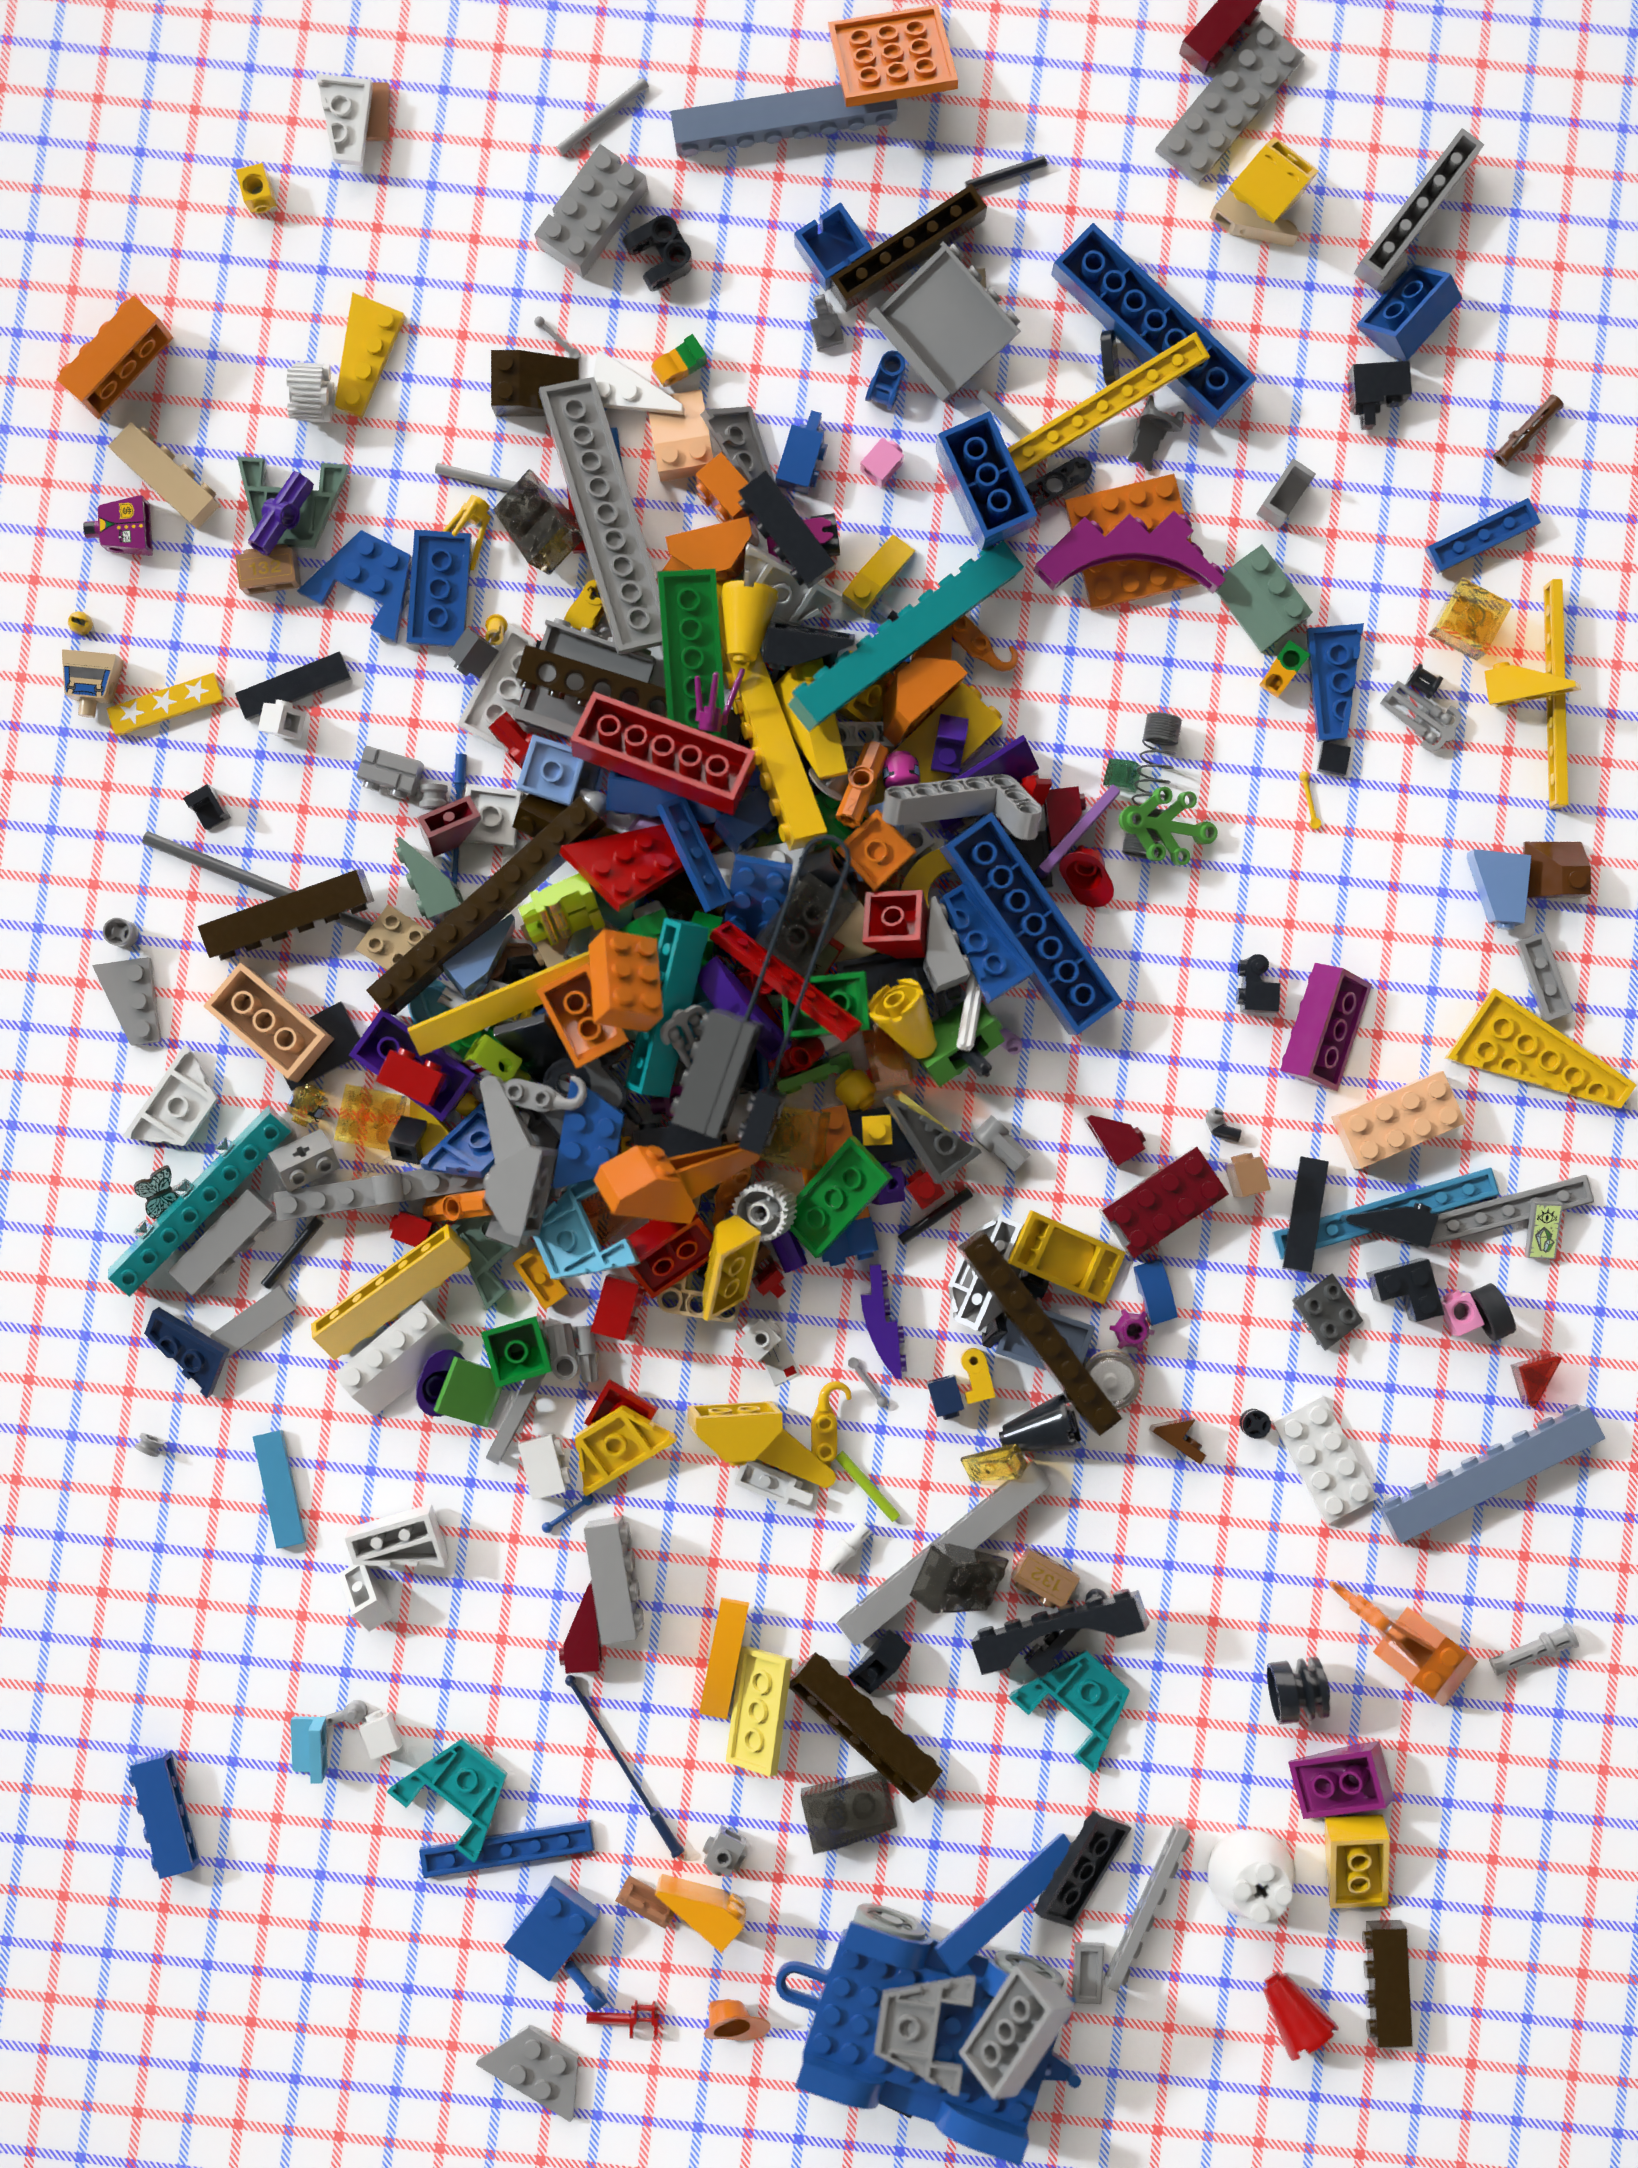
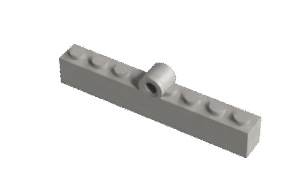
(370, 1192)

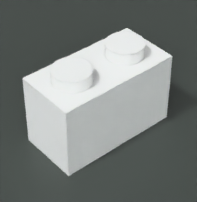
(544, 1466)

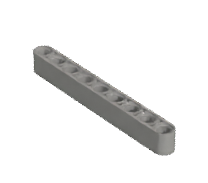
(967, 1532)

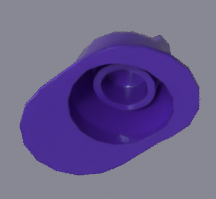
(432, 1380)

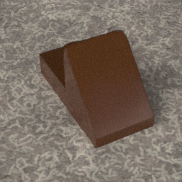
(1174, 1432)

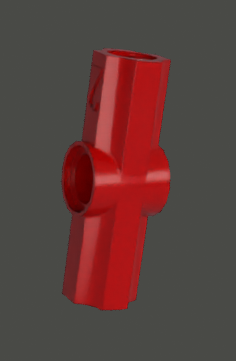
(512, 737)

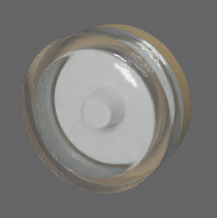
(1116, 1376)

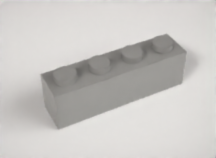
(223, 1242)

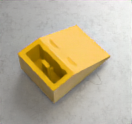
(1273, 180)

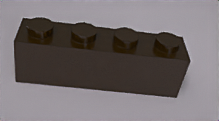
(1388, 1983)

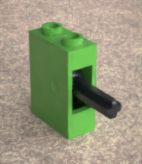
(950, 1061)

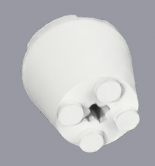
(1241, 1863)

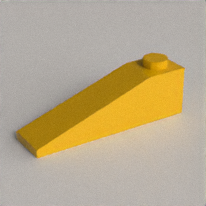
(823, 743)

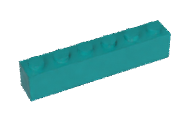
(680, 960)

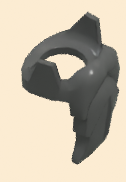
(1152, 428)

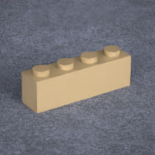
(163, 475)

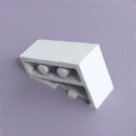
(402, 1539)

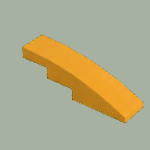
(724, 1658)

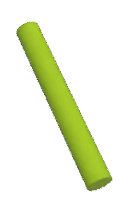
(868, 1487)

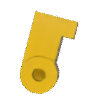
(981, 1385)

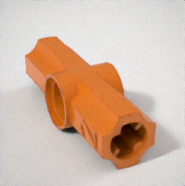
(866, 771)
(456, 1206)

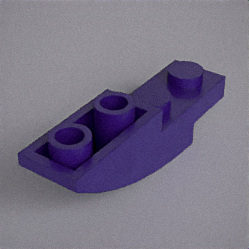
(731, 994)
(883, 1334)

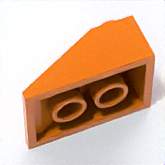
(571, 1011)

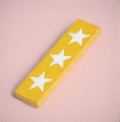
(165, 704)

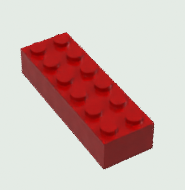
(663, 753)

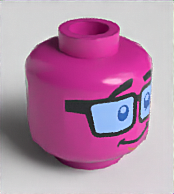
(900, 770)

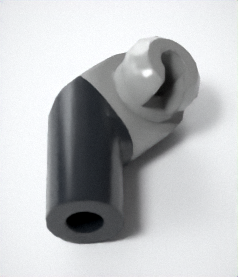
(1218, 1126)

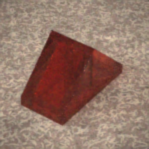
(1533, 1377)

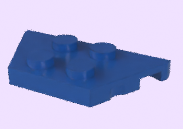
(588, 1138)
(465, 1149)

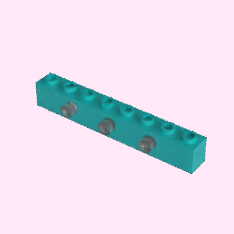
(197, 1200)

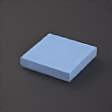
(550, 771)

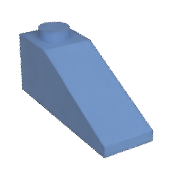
(475, 963)

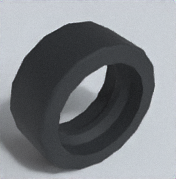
(1494, 1312)

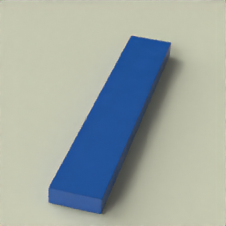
(510, 1849)
(1002, 1905)

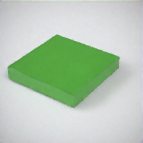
(468, 1393)

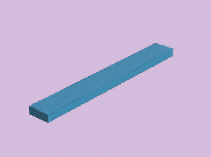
(1438, 1196)

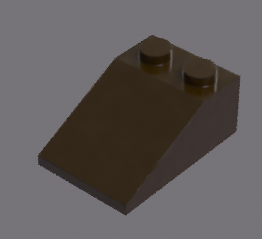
(520, 374)

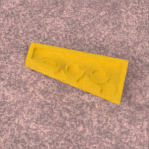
(367, 346)

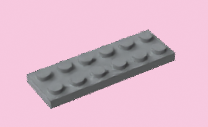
(1229, 103)

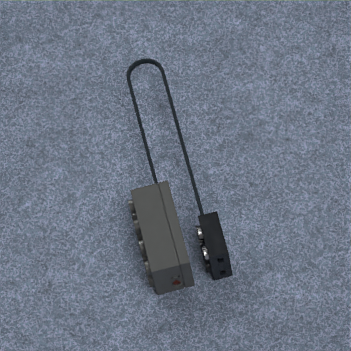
(727, 1049)

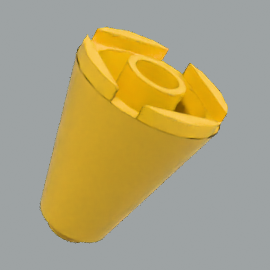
(746, 618)
(905, 1017)

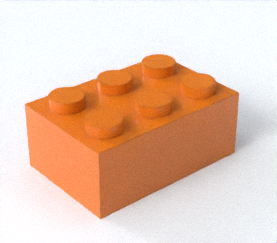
(625, 980)

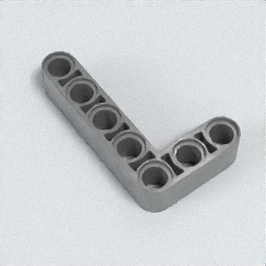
(965, 798)

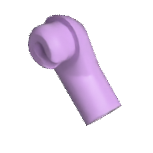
(1012, 1042)

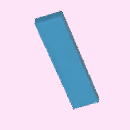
(279, 1489)

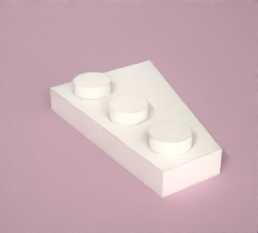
(346, 113)

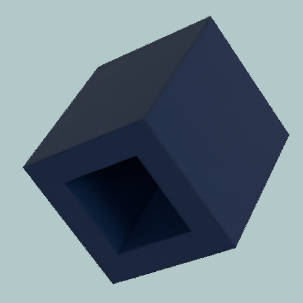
(945, 1397)

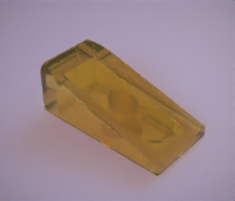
(995, 1464)

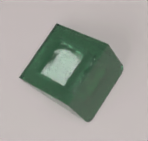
(1122, 774)

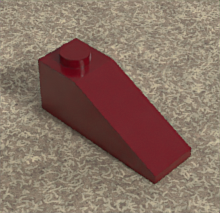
(583, 1642)

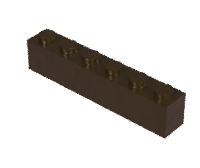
(908, 248)
(286, 913)
(865, 1727)

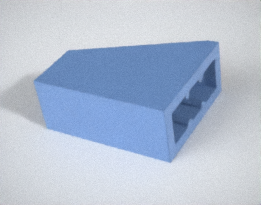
(1501, 885)

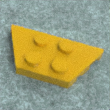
(617, 1445)

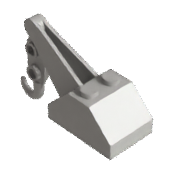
(522, 1170)

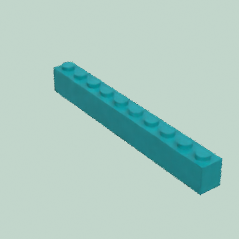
(904, 636)

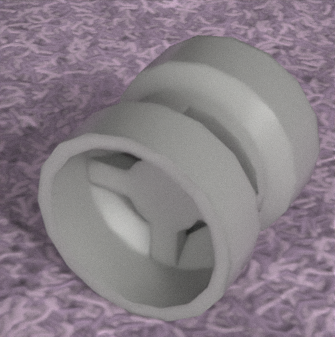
(115, 930)

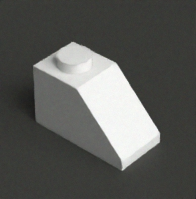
(365, 1596)

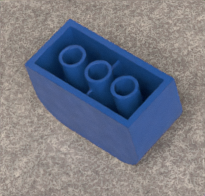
(984, 481)

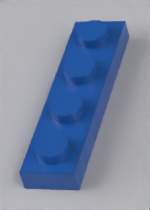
(1482, 535)
(694, 853)

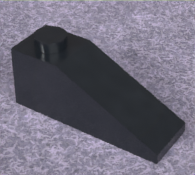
(1404, 1223)

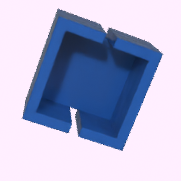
(834, 247)

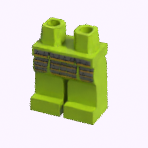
(561, 910)

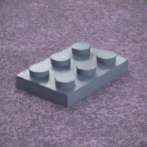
(1075, 1333)

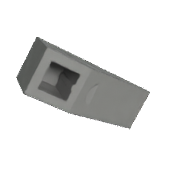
(943, 960)

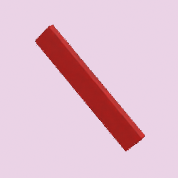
(786, 981)

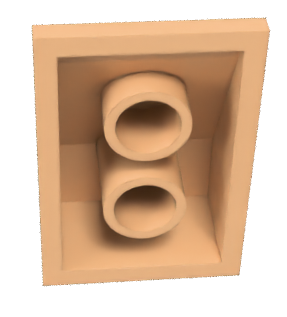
(679, 440)

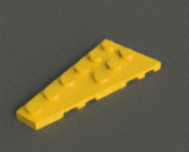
(1523, 1047)

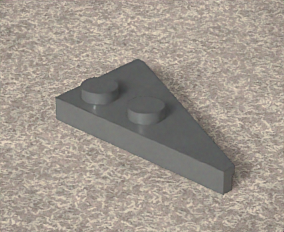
(937, 1148)

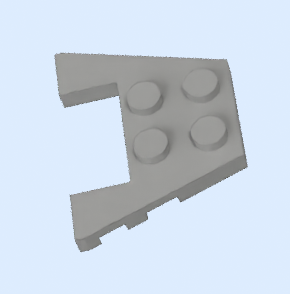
(910, 2025)

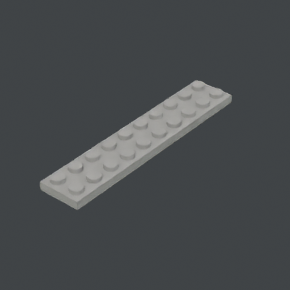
(604, 513)

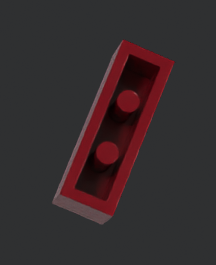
(1217, 31)

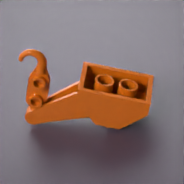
(713, 547)
(933, 677)
(662, 1188)
(1414, 1648)

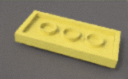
(759, 1710)

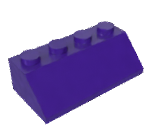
(1012, 760)
(391, 1033)

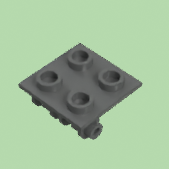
(1327, 1312)

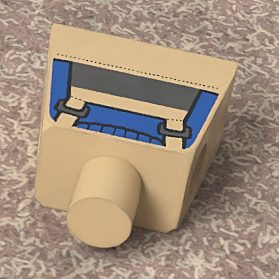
(90, 678)

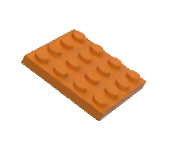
(892, 55)
(1129, 579)

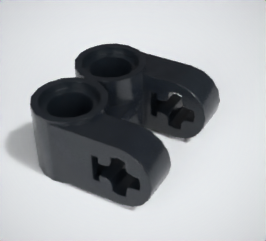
(646, 237)

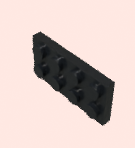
(1082, 1869)

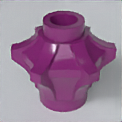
(1141, 1334)

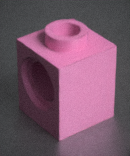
(882, 461)
(1471, 1318)

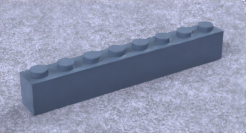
(773, 119)
(1491, 1473)

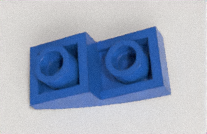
(1156, 1292)

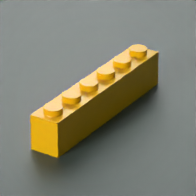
(391, 1292)

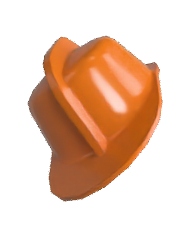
(732, 2022)

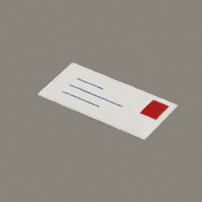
(780, 1362)

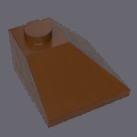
(1558, 870)

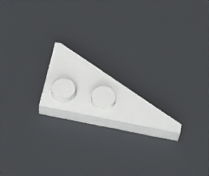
(628, 391)

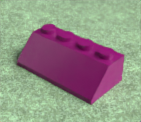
(1326, 1026)

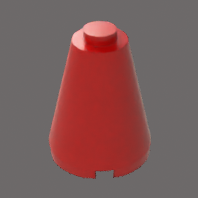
(1297, 2016)

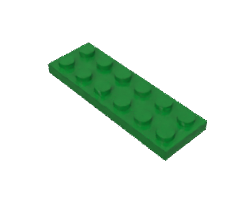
(690, 642)

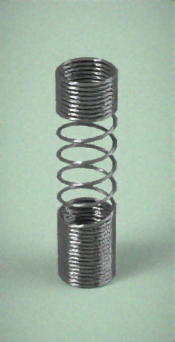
(1159, 730)

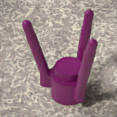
(711, 717)

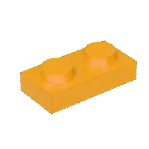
(536, 1276)

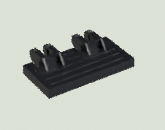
(886, 970)

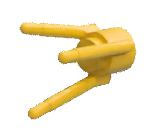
(473, 511)

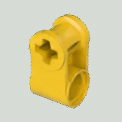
(586, 610)

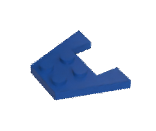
(371, 570)

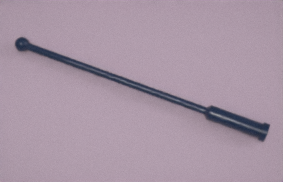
(655, 1816)

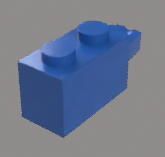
(801, 456)

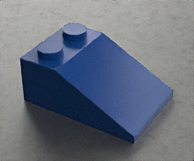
(552, 1928)

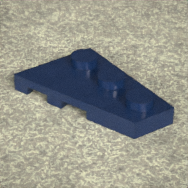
(191, 1349)

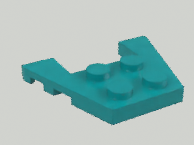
(1088, 1693)
(465, 1781)

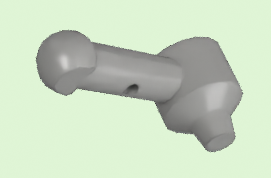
(352, 1713)

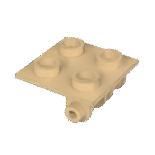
(390, 937)

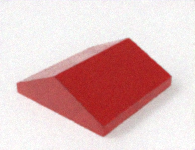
(615, 1396)

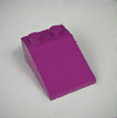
(1342, 1781)

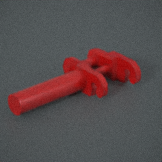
(611, 2018)

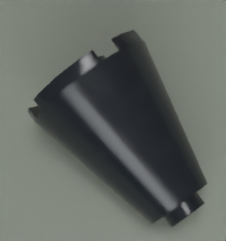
(1044, 1428)

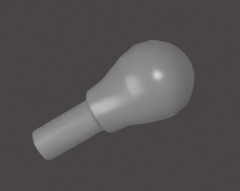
(594, 798)

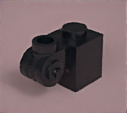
(1254, 993)

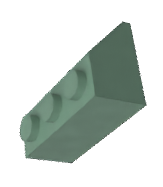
(1262, 598)

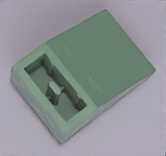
(436, 891)

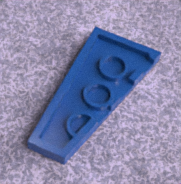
(1333, 677)
(990, 953)

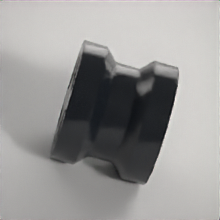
(1259, 1427)

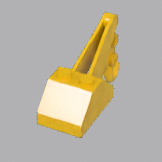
(756, 1432)

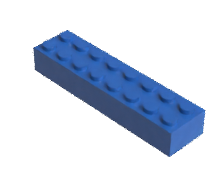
(1149, 321)
(1033, 924)

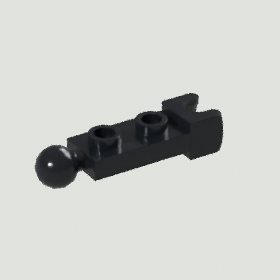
(1041, 1657)

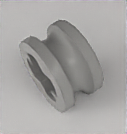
(149, 1444)

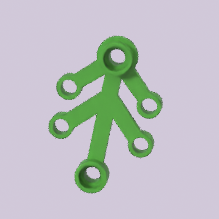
(1164, 826)

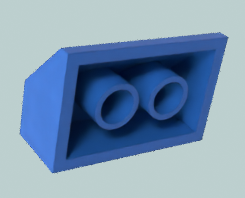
(1410, 310)

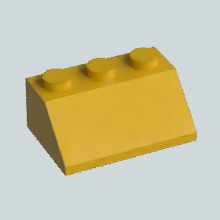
(729, 1266)

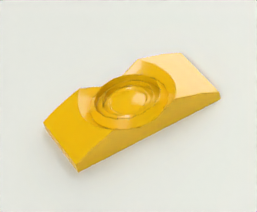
(1066, 1257)

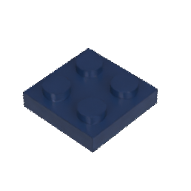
(900, 1147)

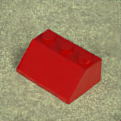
(669, 1252)

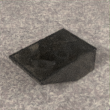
(538, 523)
(958, 1579)

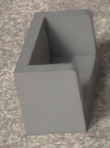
(1286, 493)

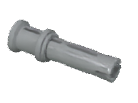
(1547, 1645)

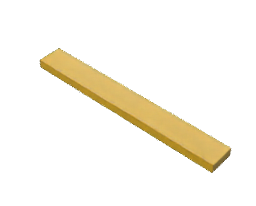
(1108, 403)
(1555, 704)
(488, 1008)

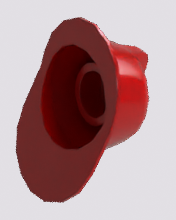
(1087, 877)

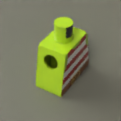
(485, 1058)

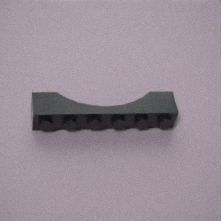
(1115, 1616)

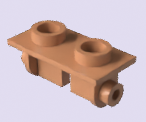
(642, 1900)

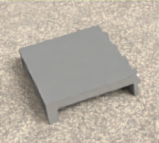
(946, 322)
(584, 646)

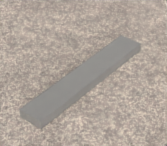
(1509, 1209)

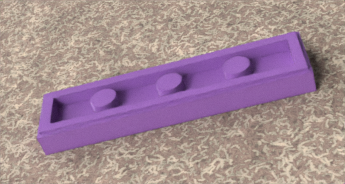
(1077, 832)

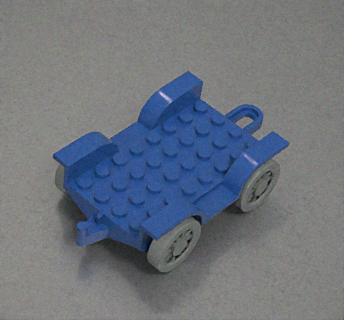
(838, 2058)

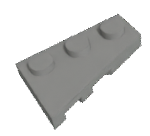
(133, 998)

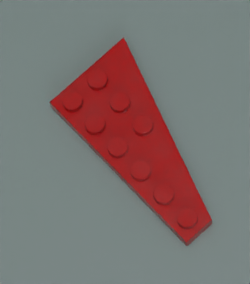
(631, 862)

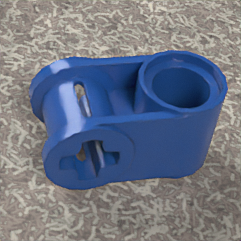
(885, 384)

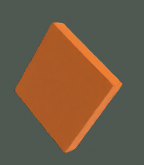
(877, 850)

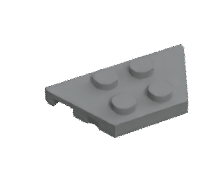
(536, 2068)

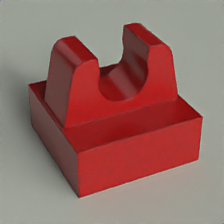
(770, 1281)

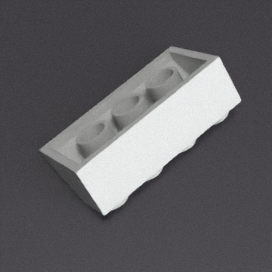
(396, 1357)

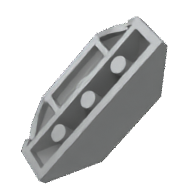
(968, 1296)

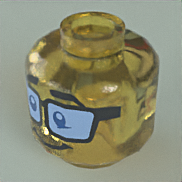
(307, 1105)

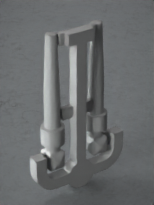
(1447, 733)
(680, 1018)

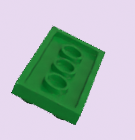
(837, 1196)

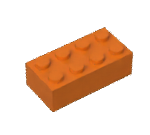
(114, 357)

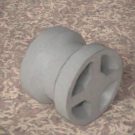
(432, 796)

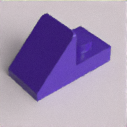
(949, 744)

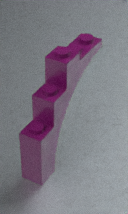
(1129, 540)

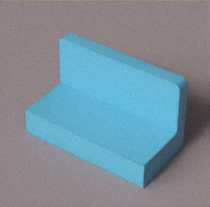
(309, 1746)

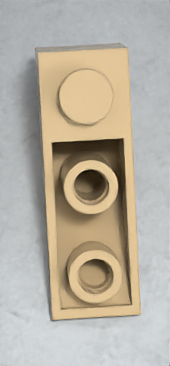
(1242, 221)

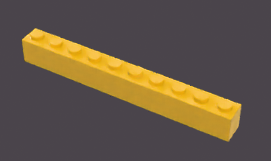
(775, 750)

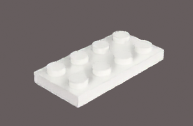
(1324, 1459)

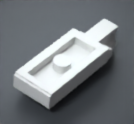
(772, 1484)

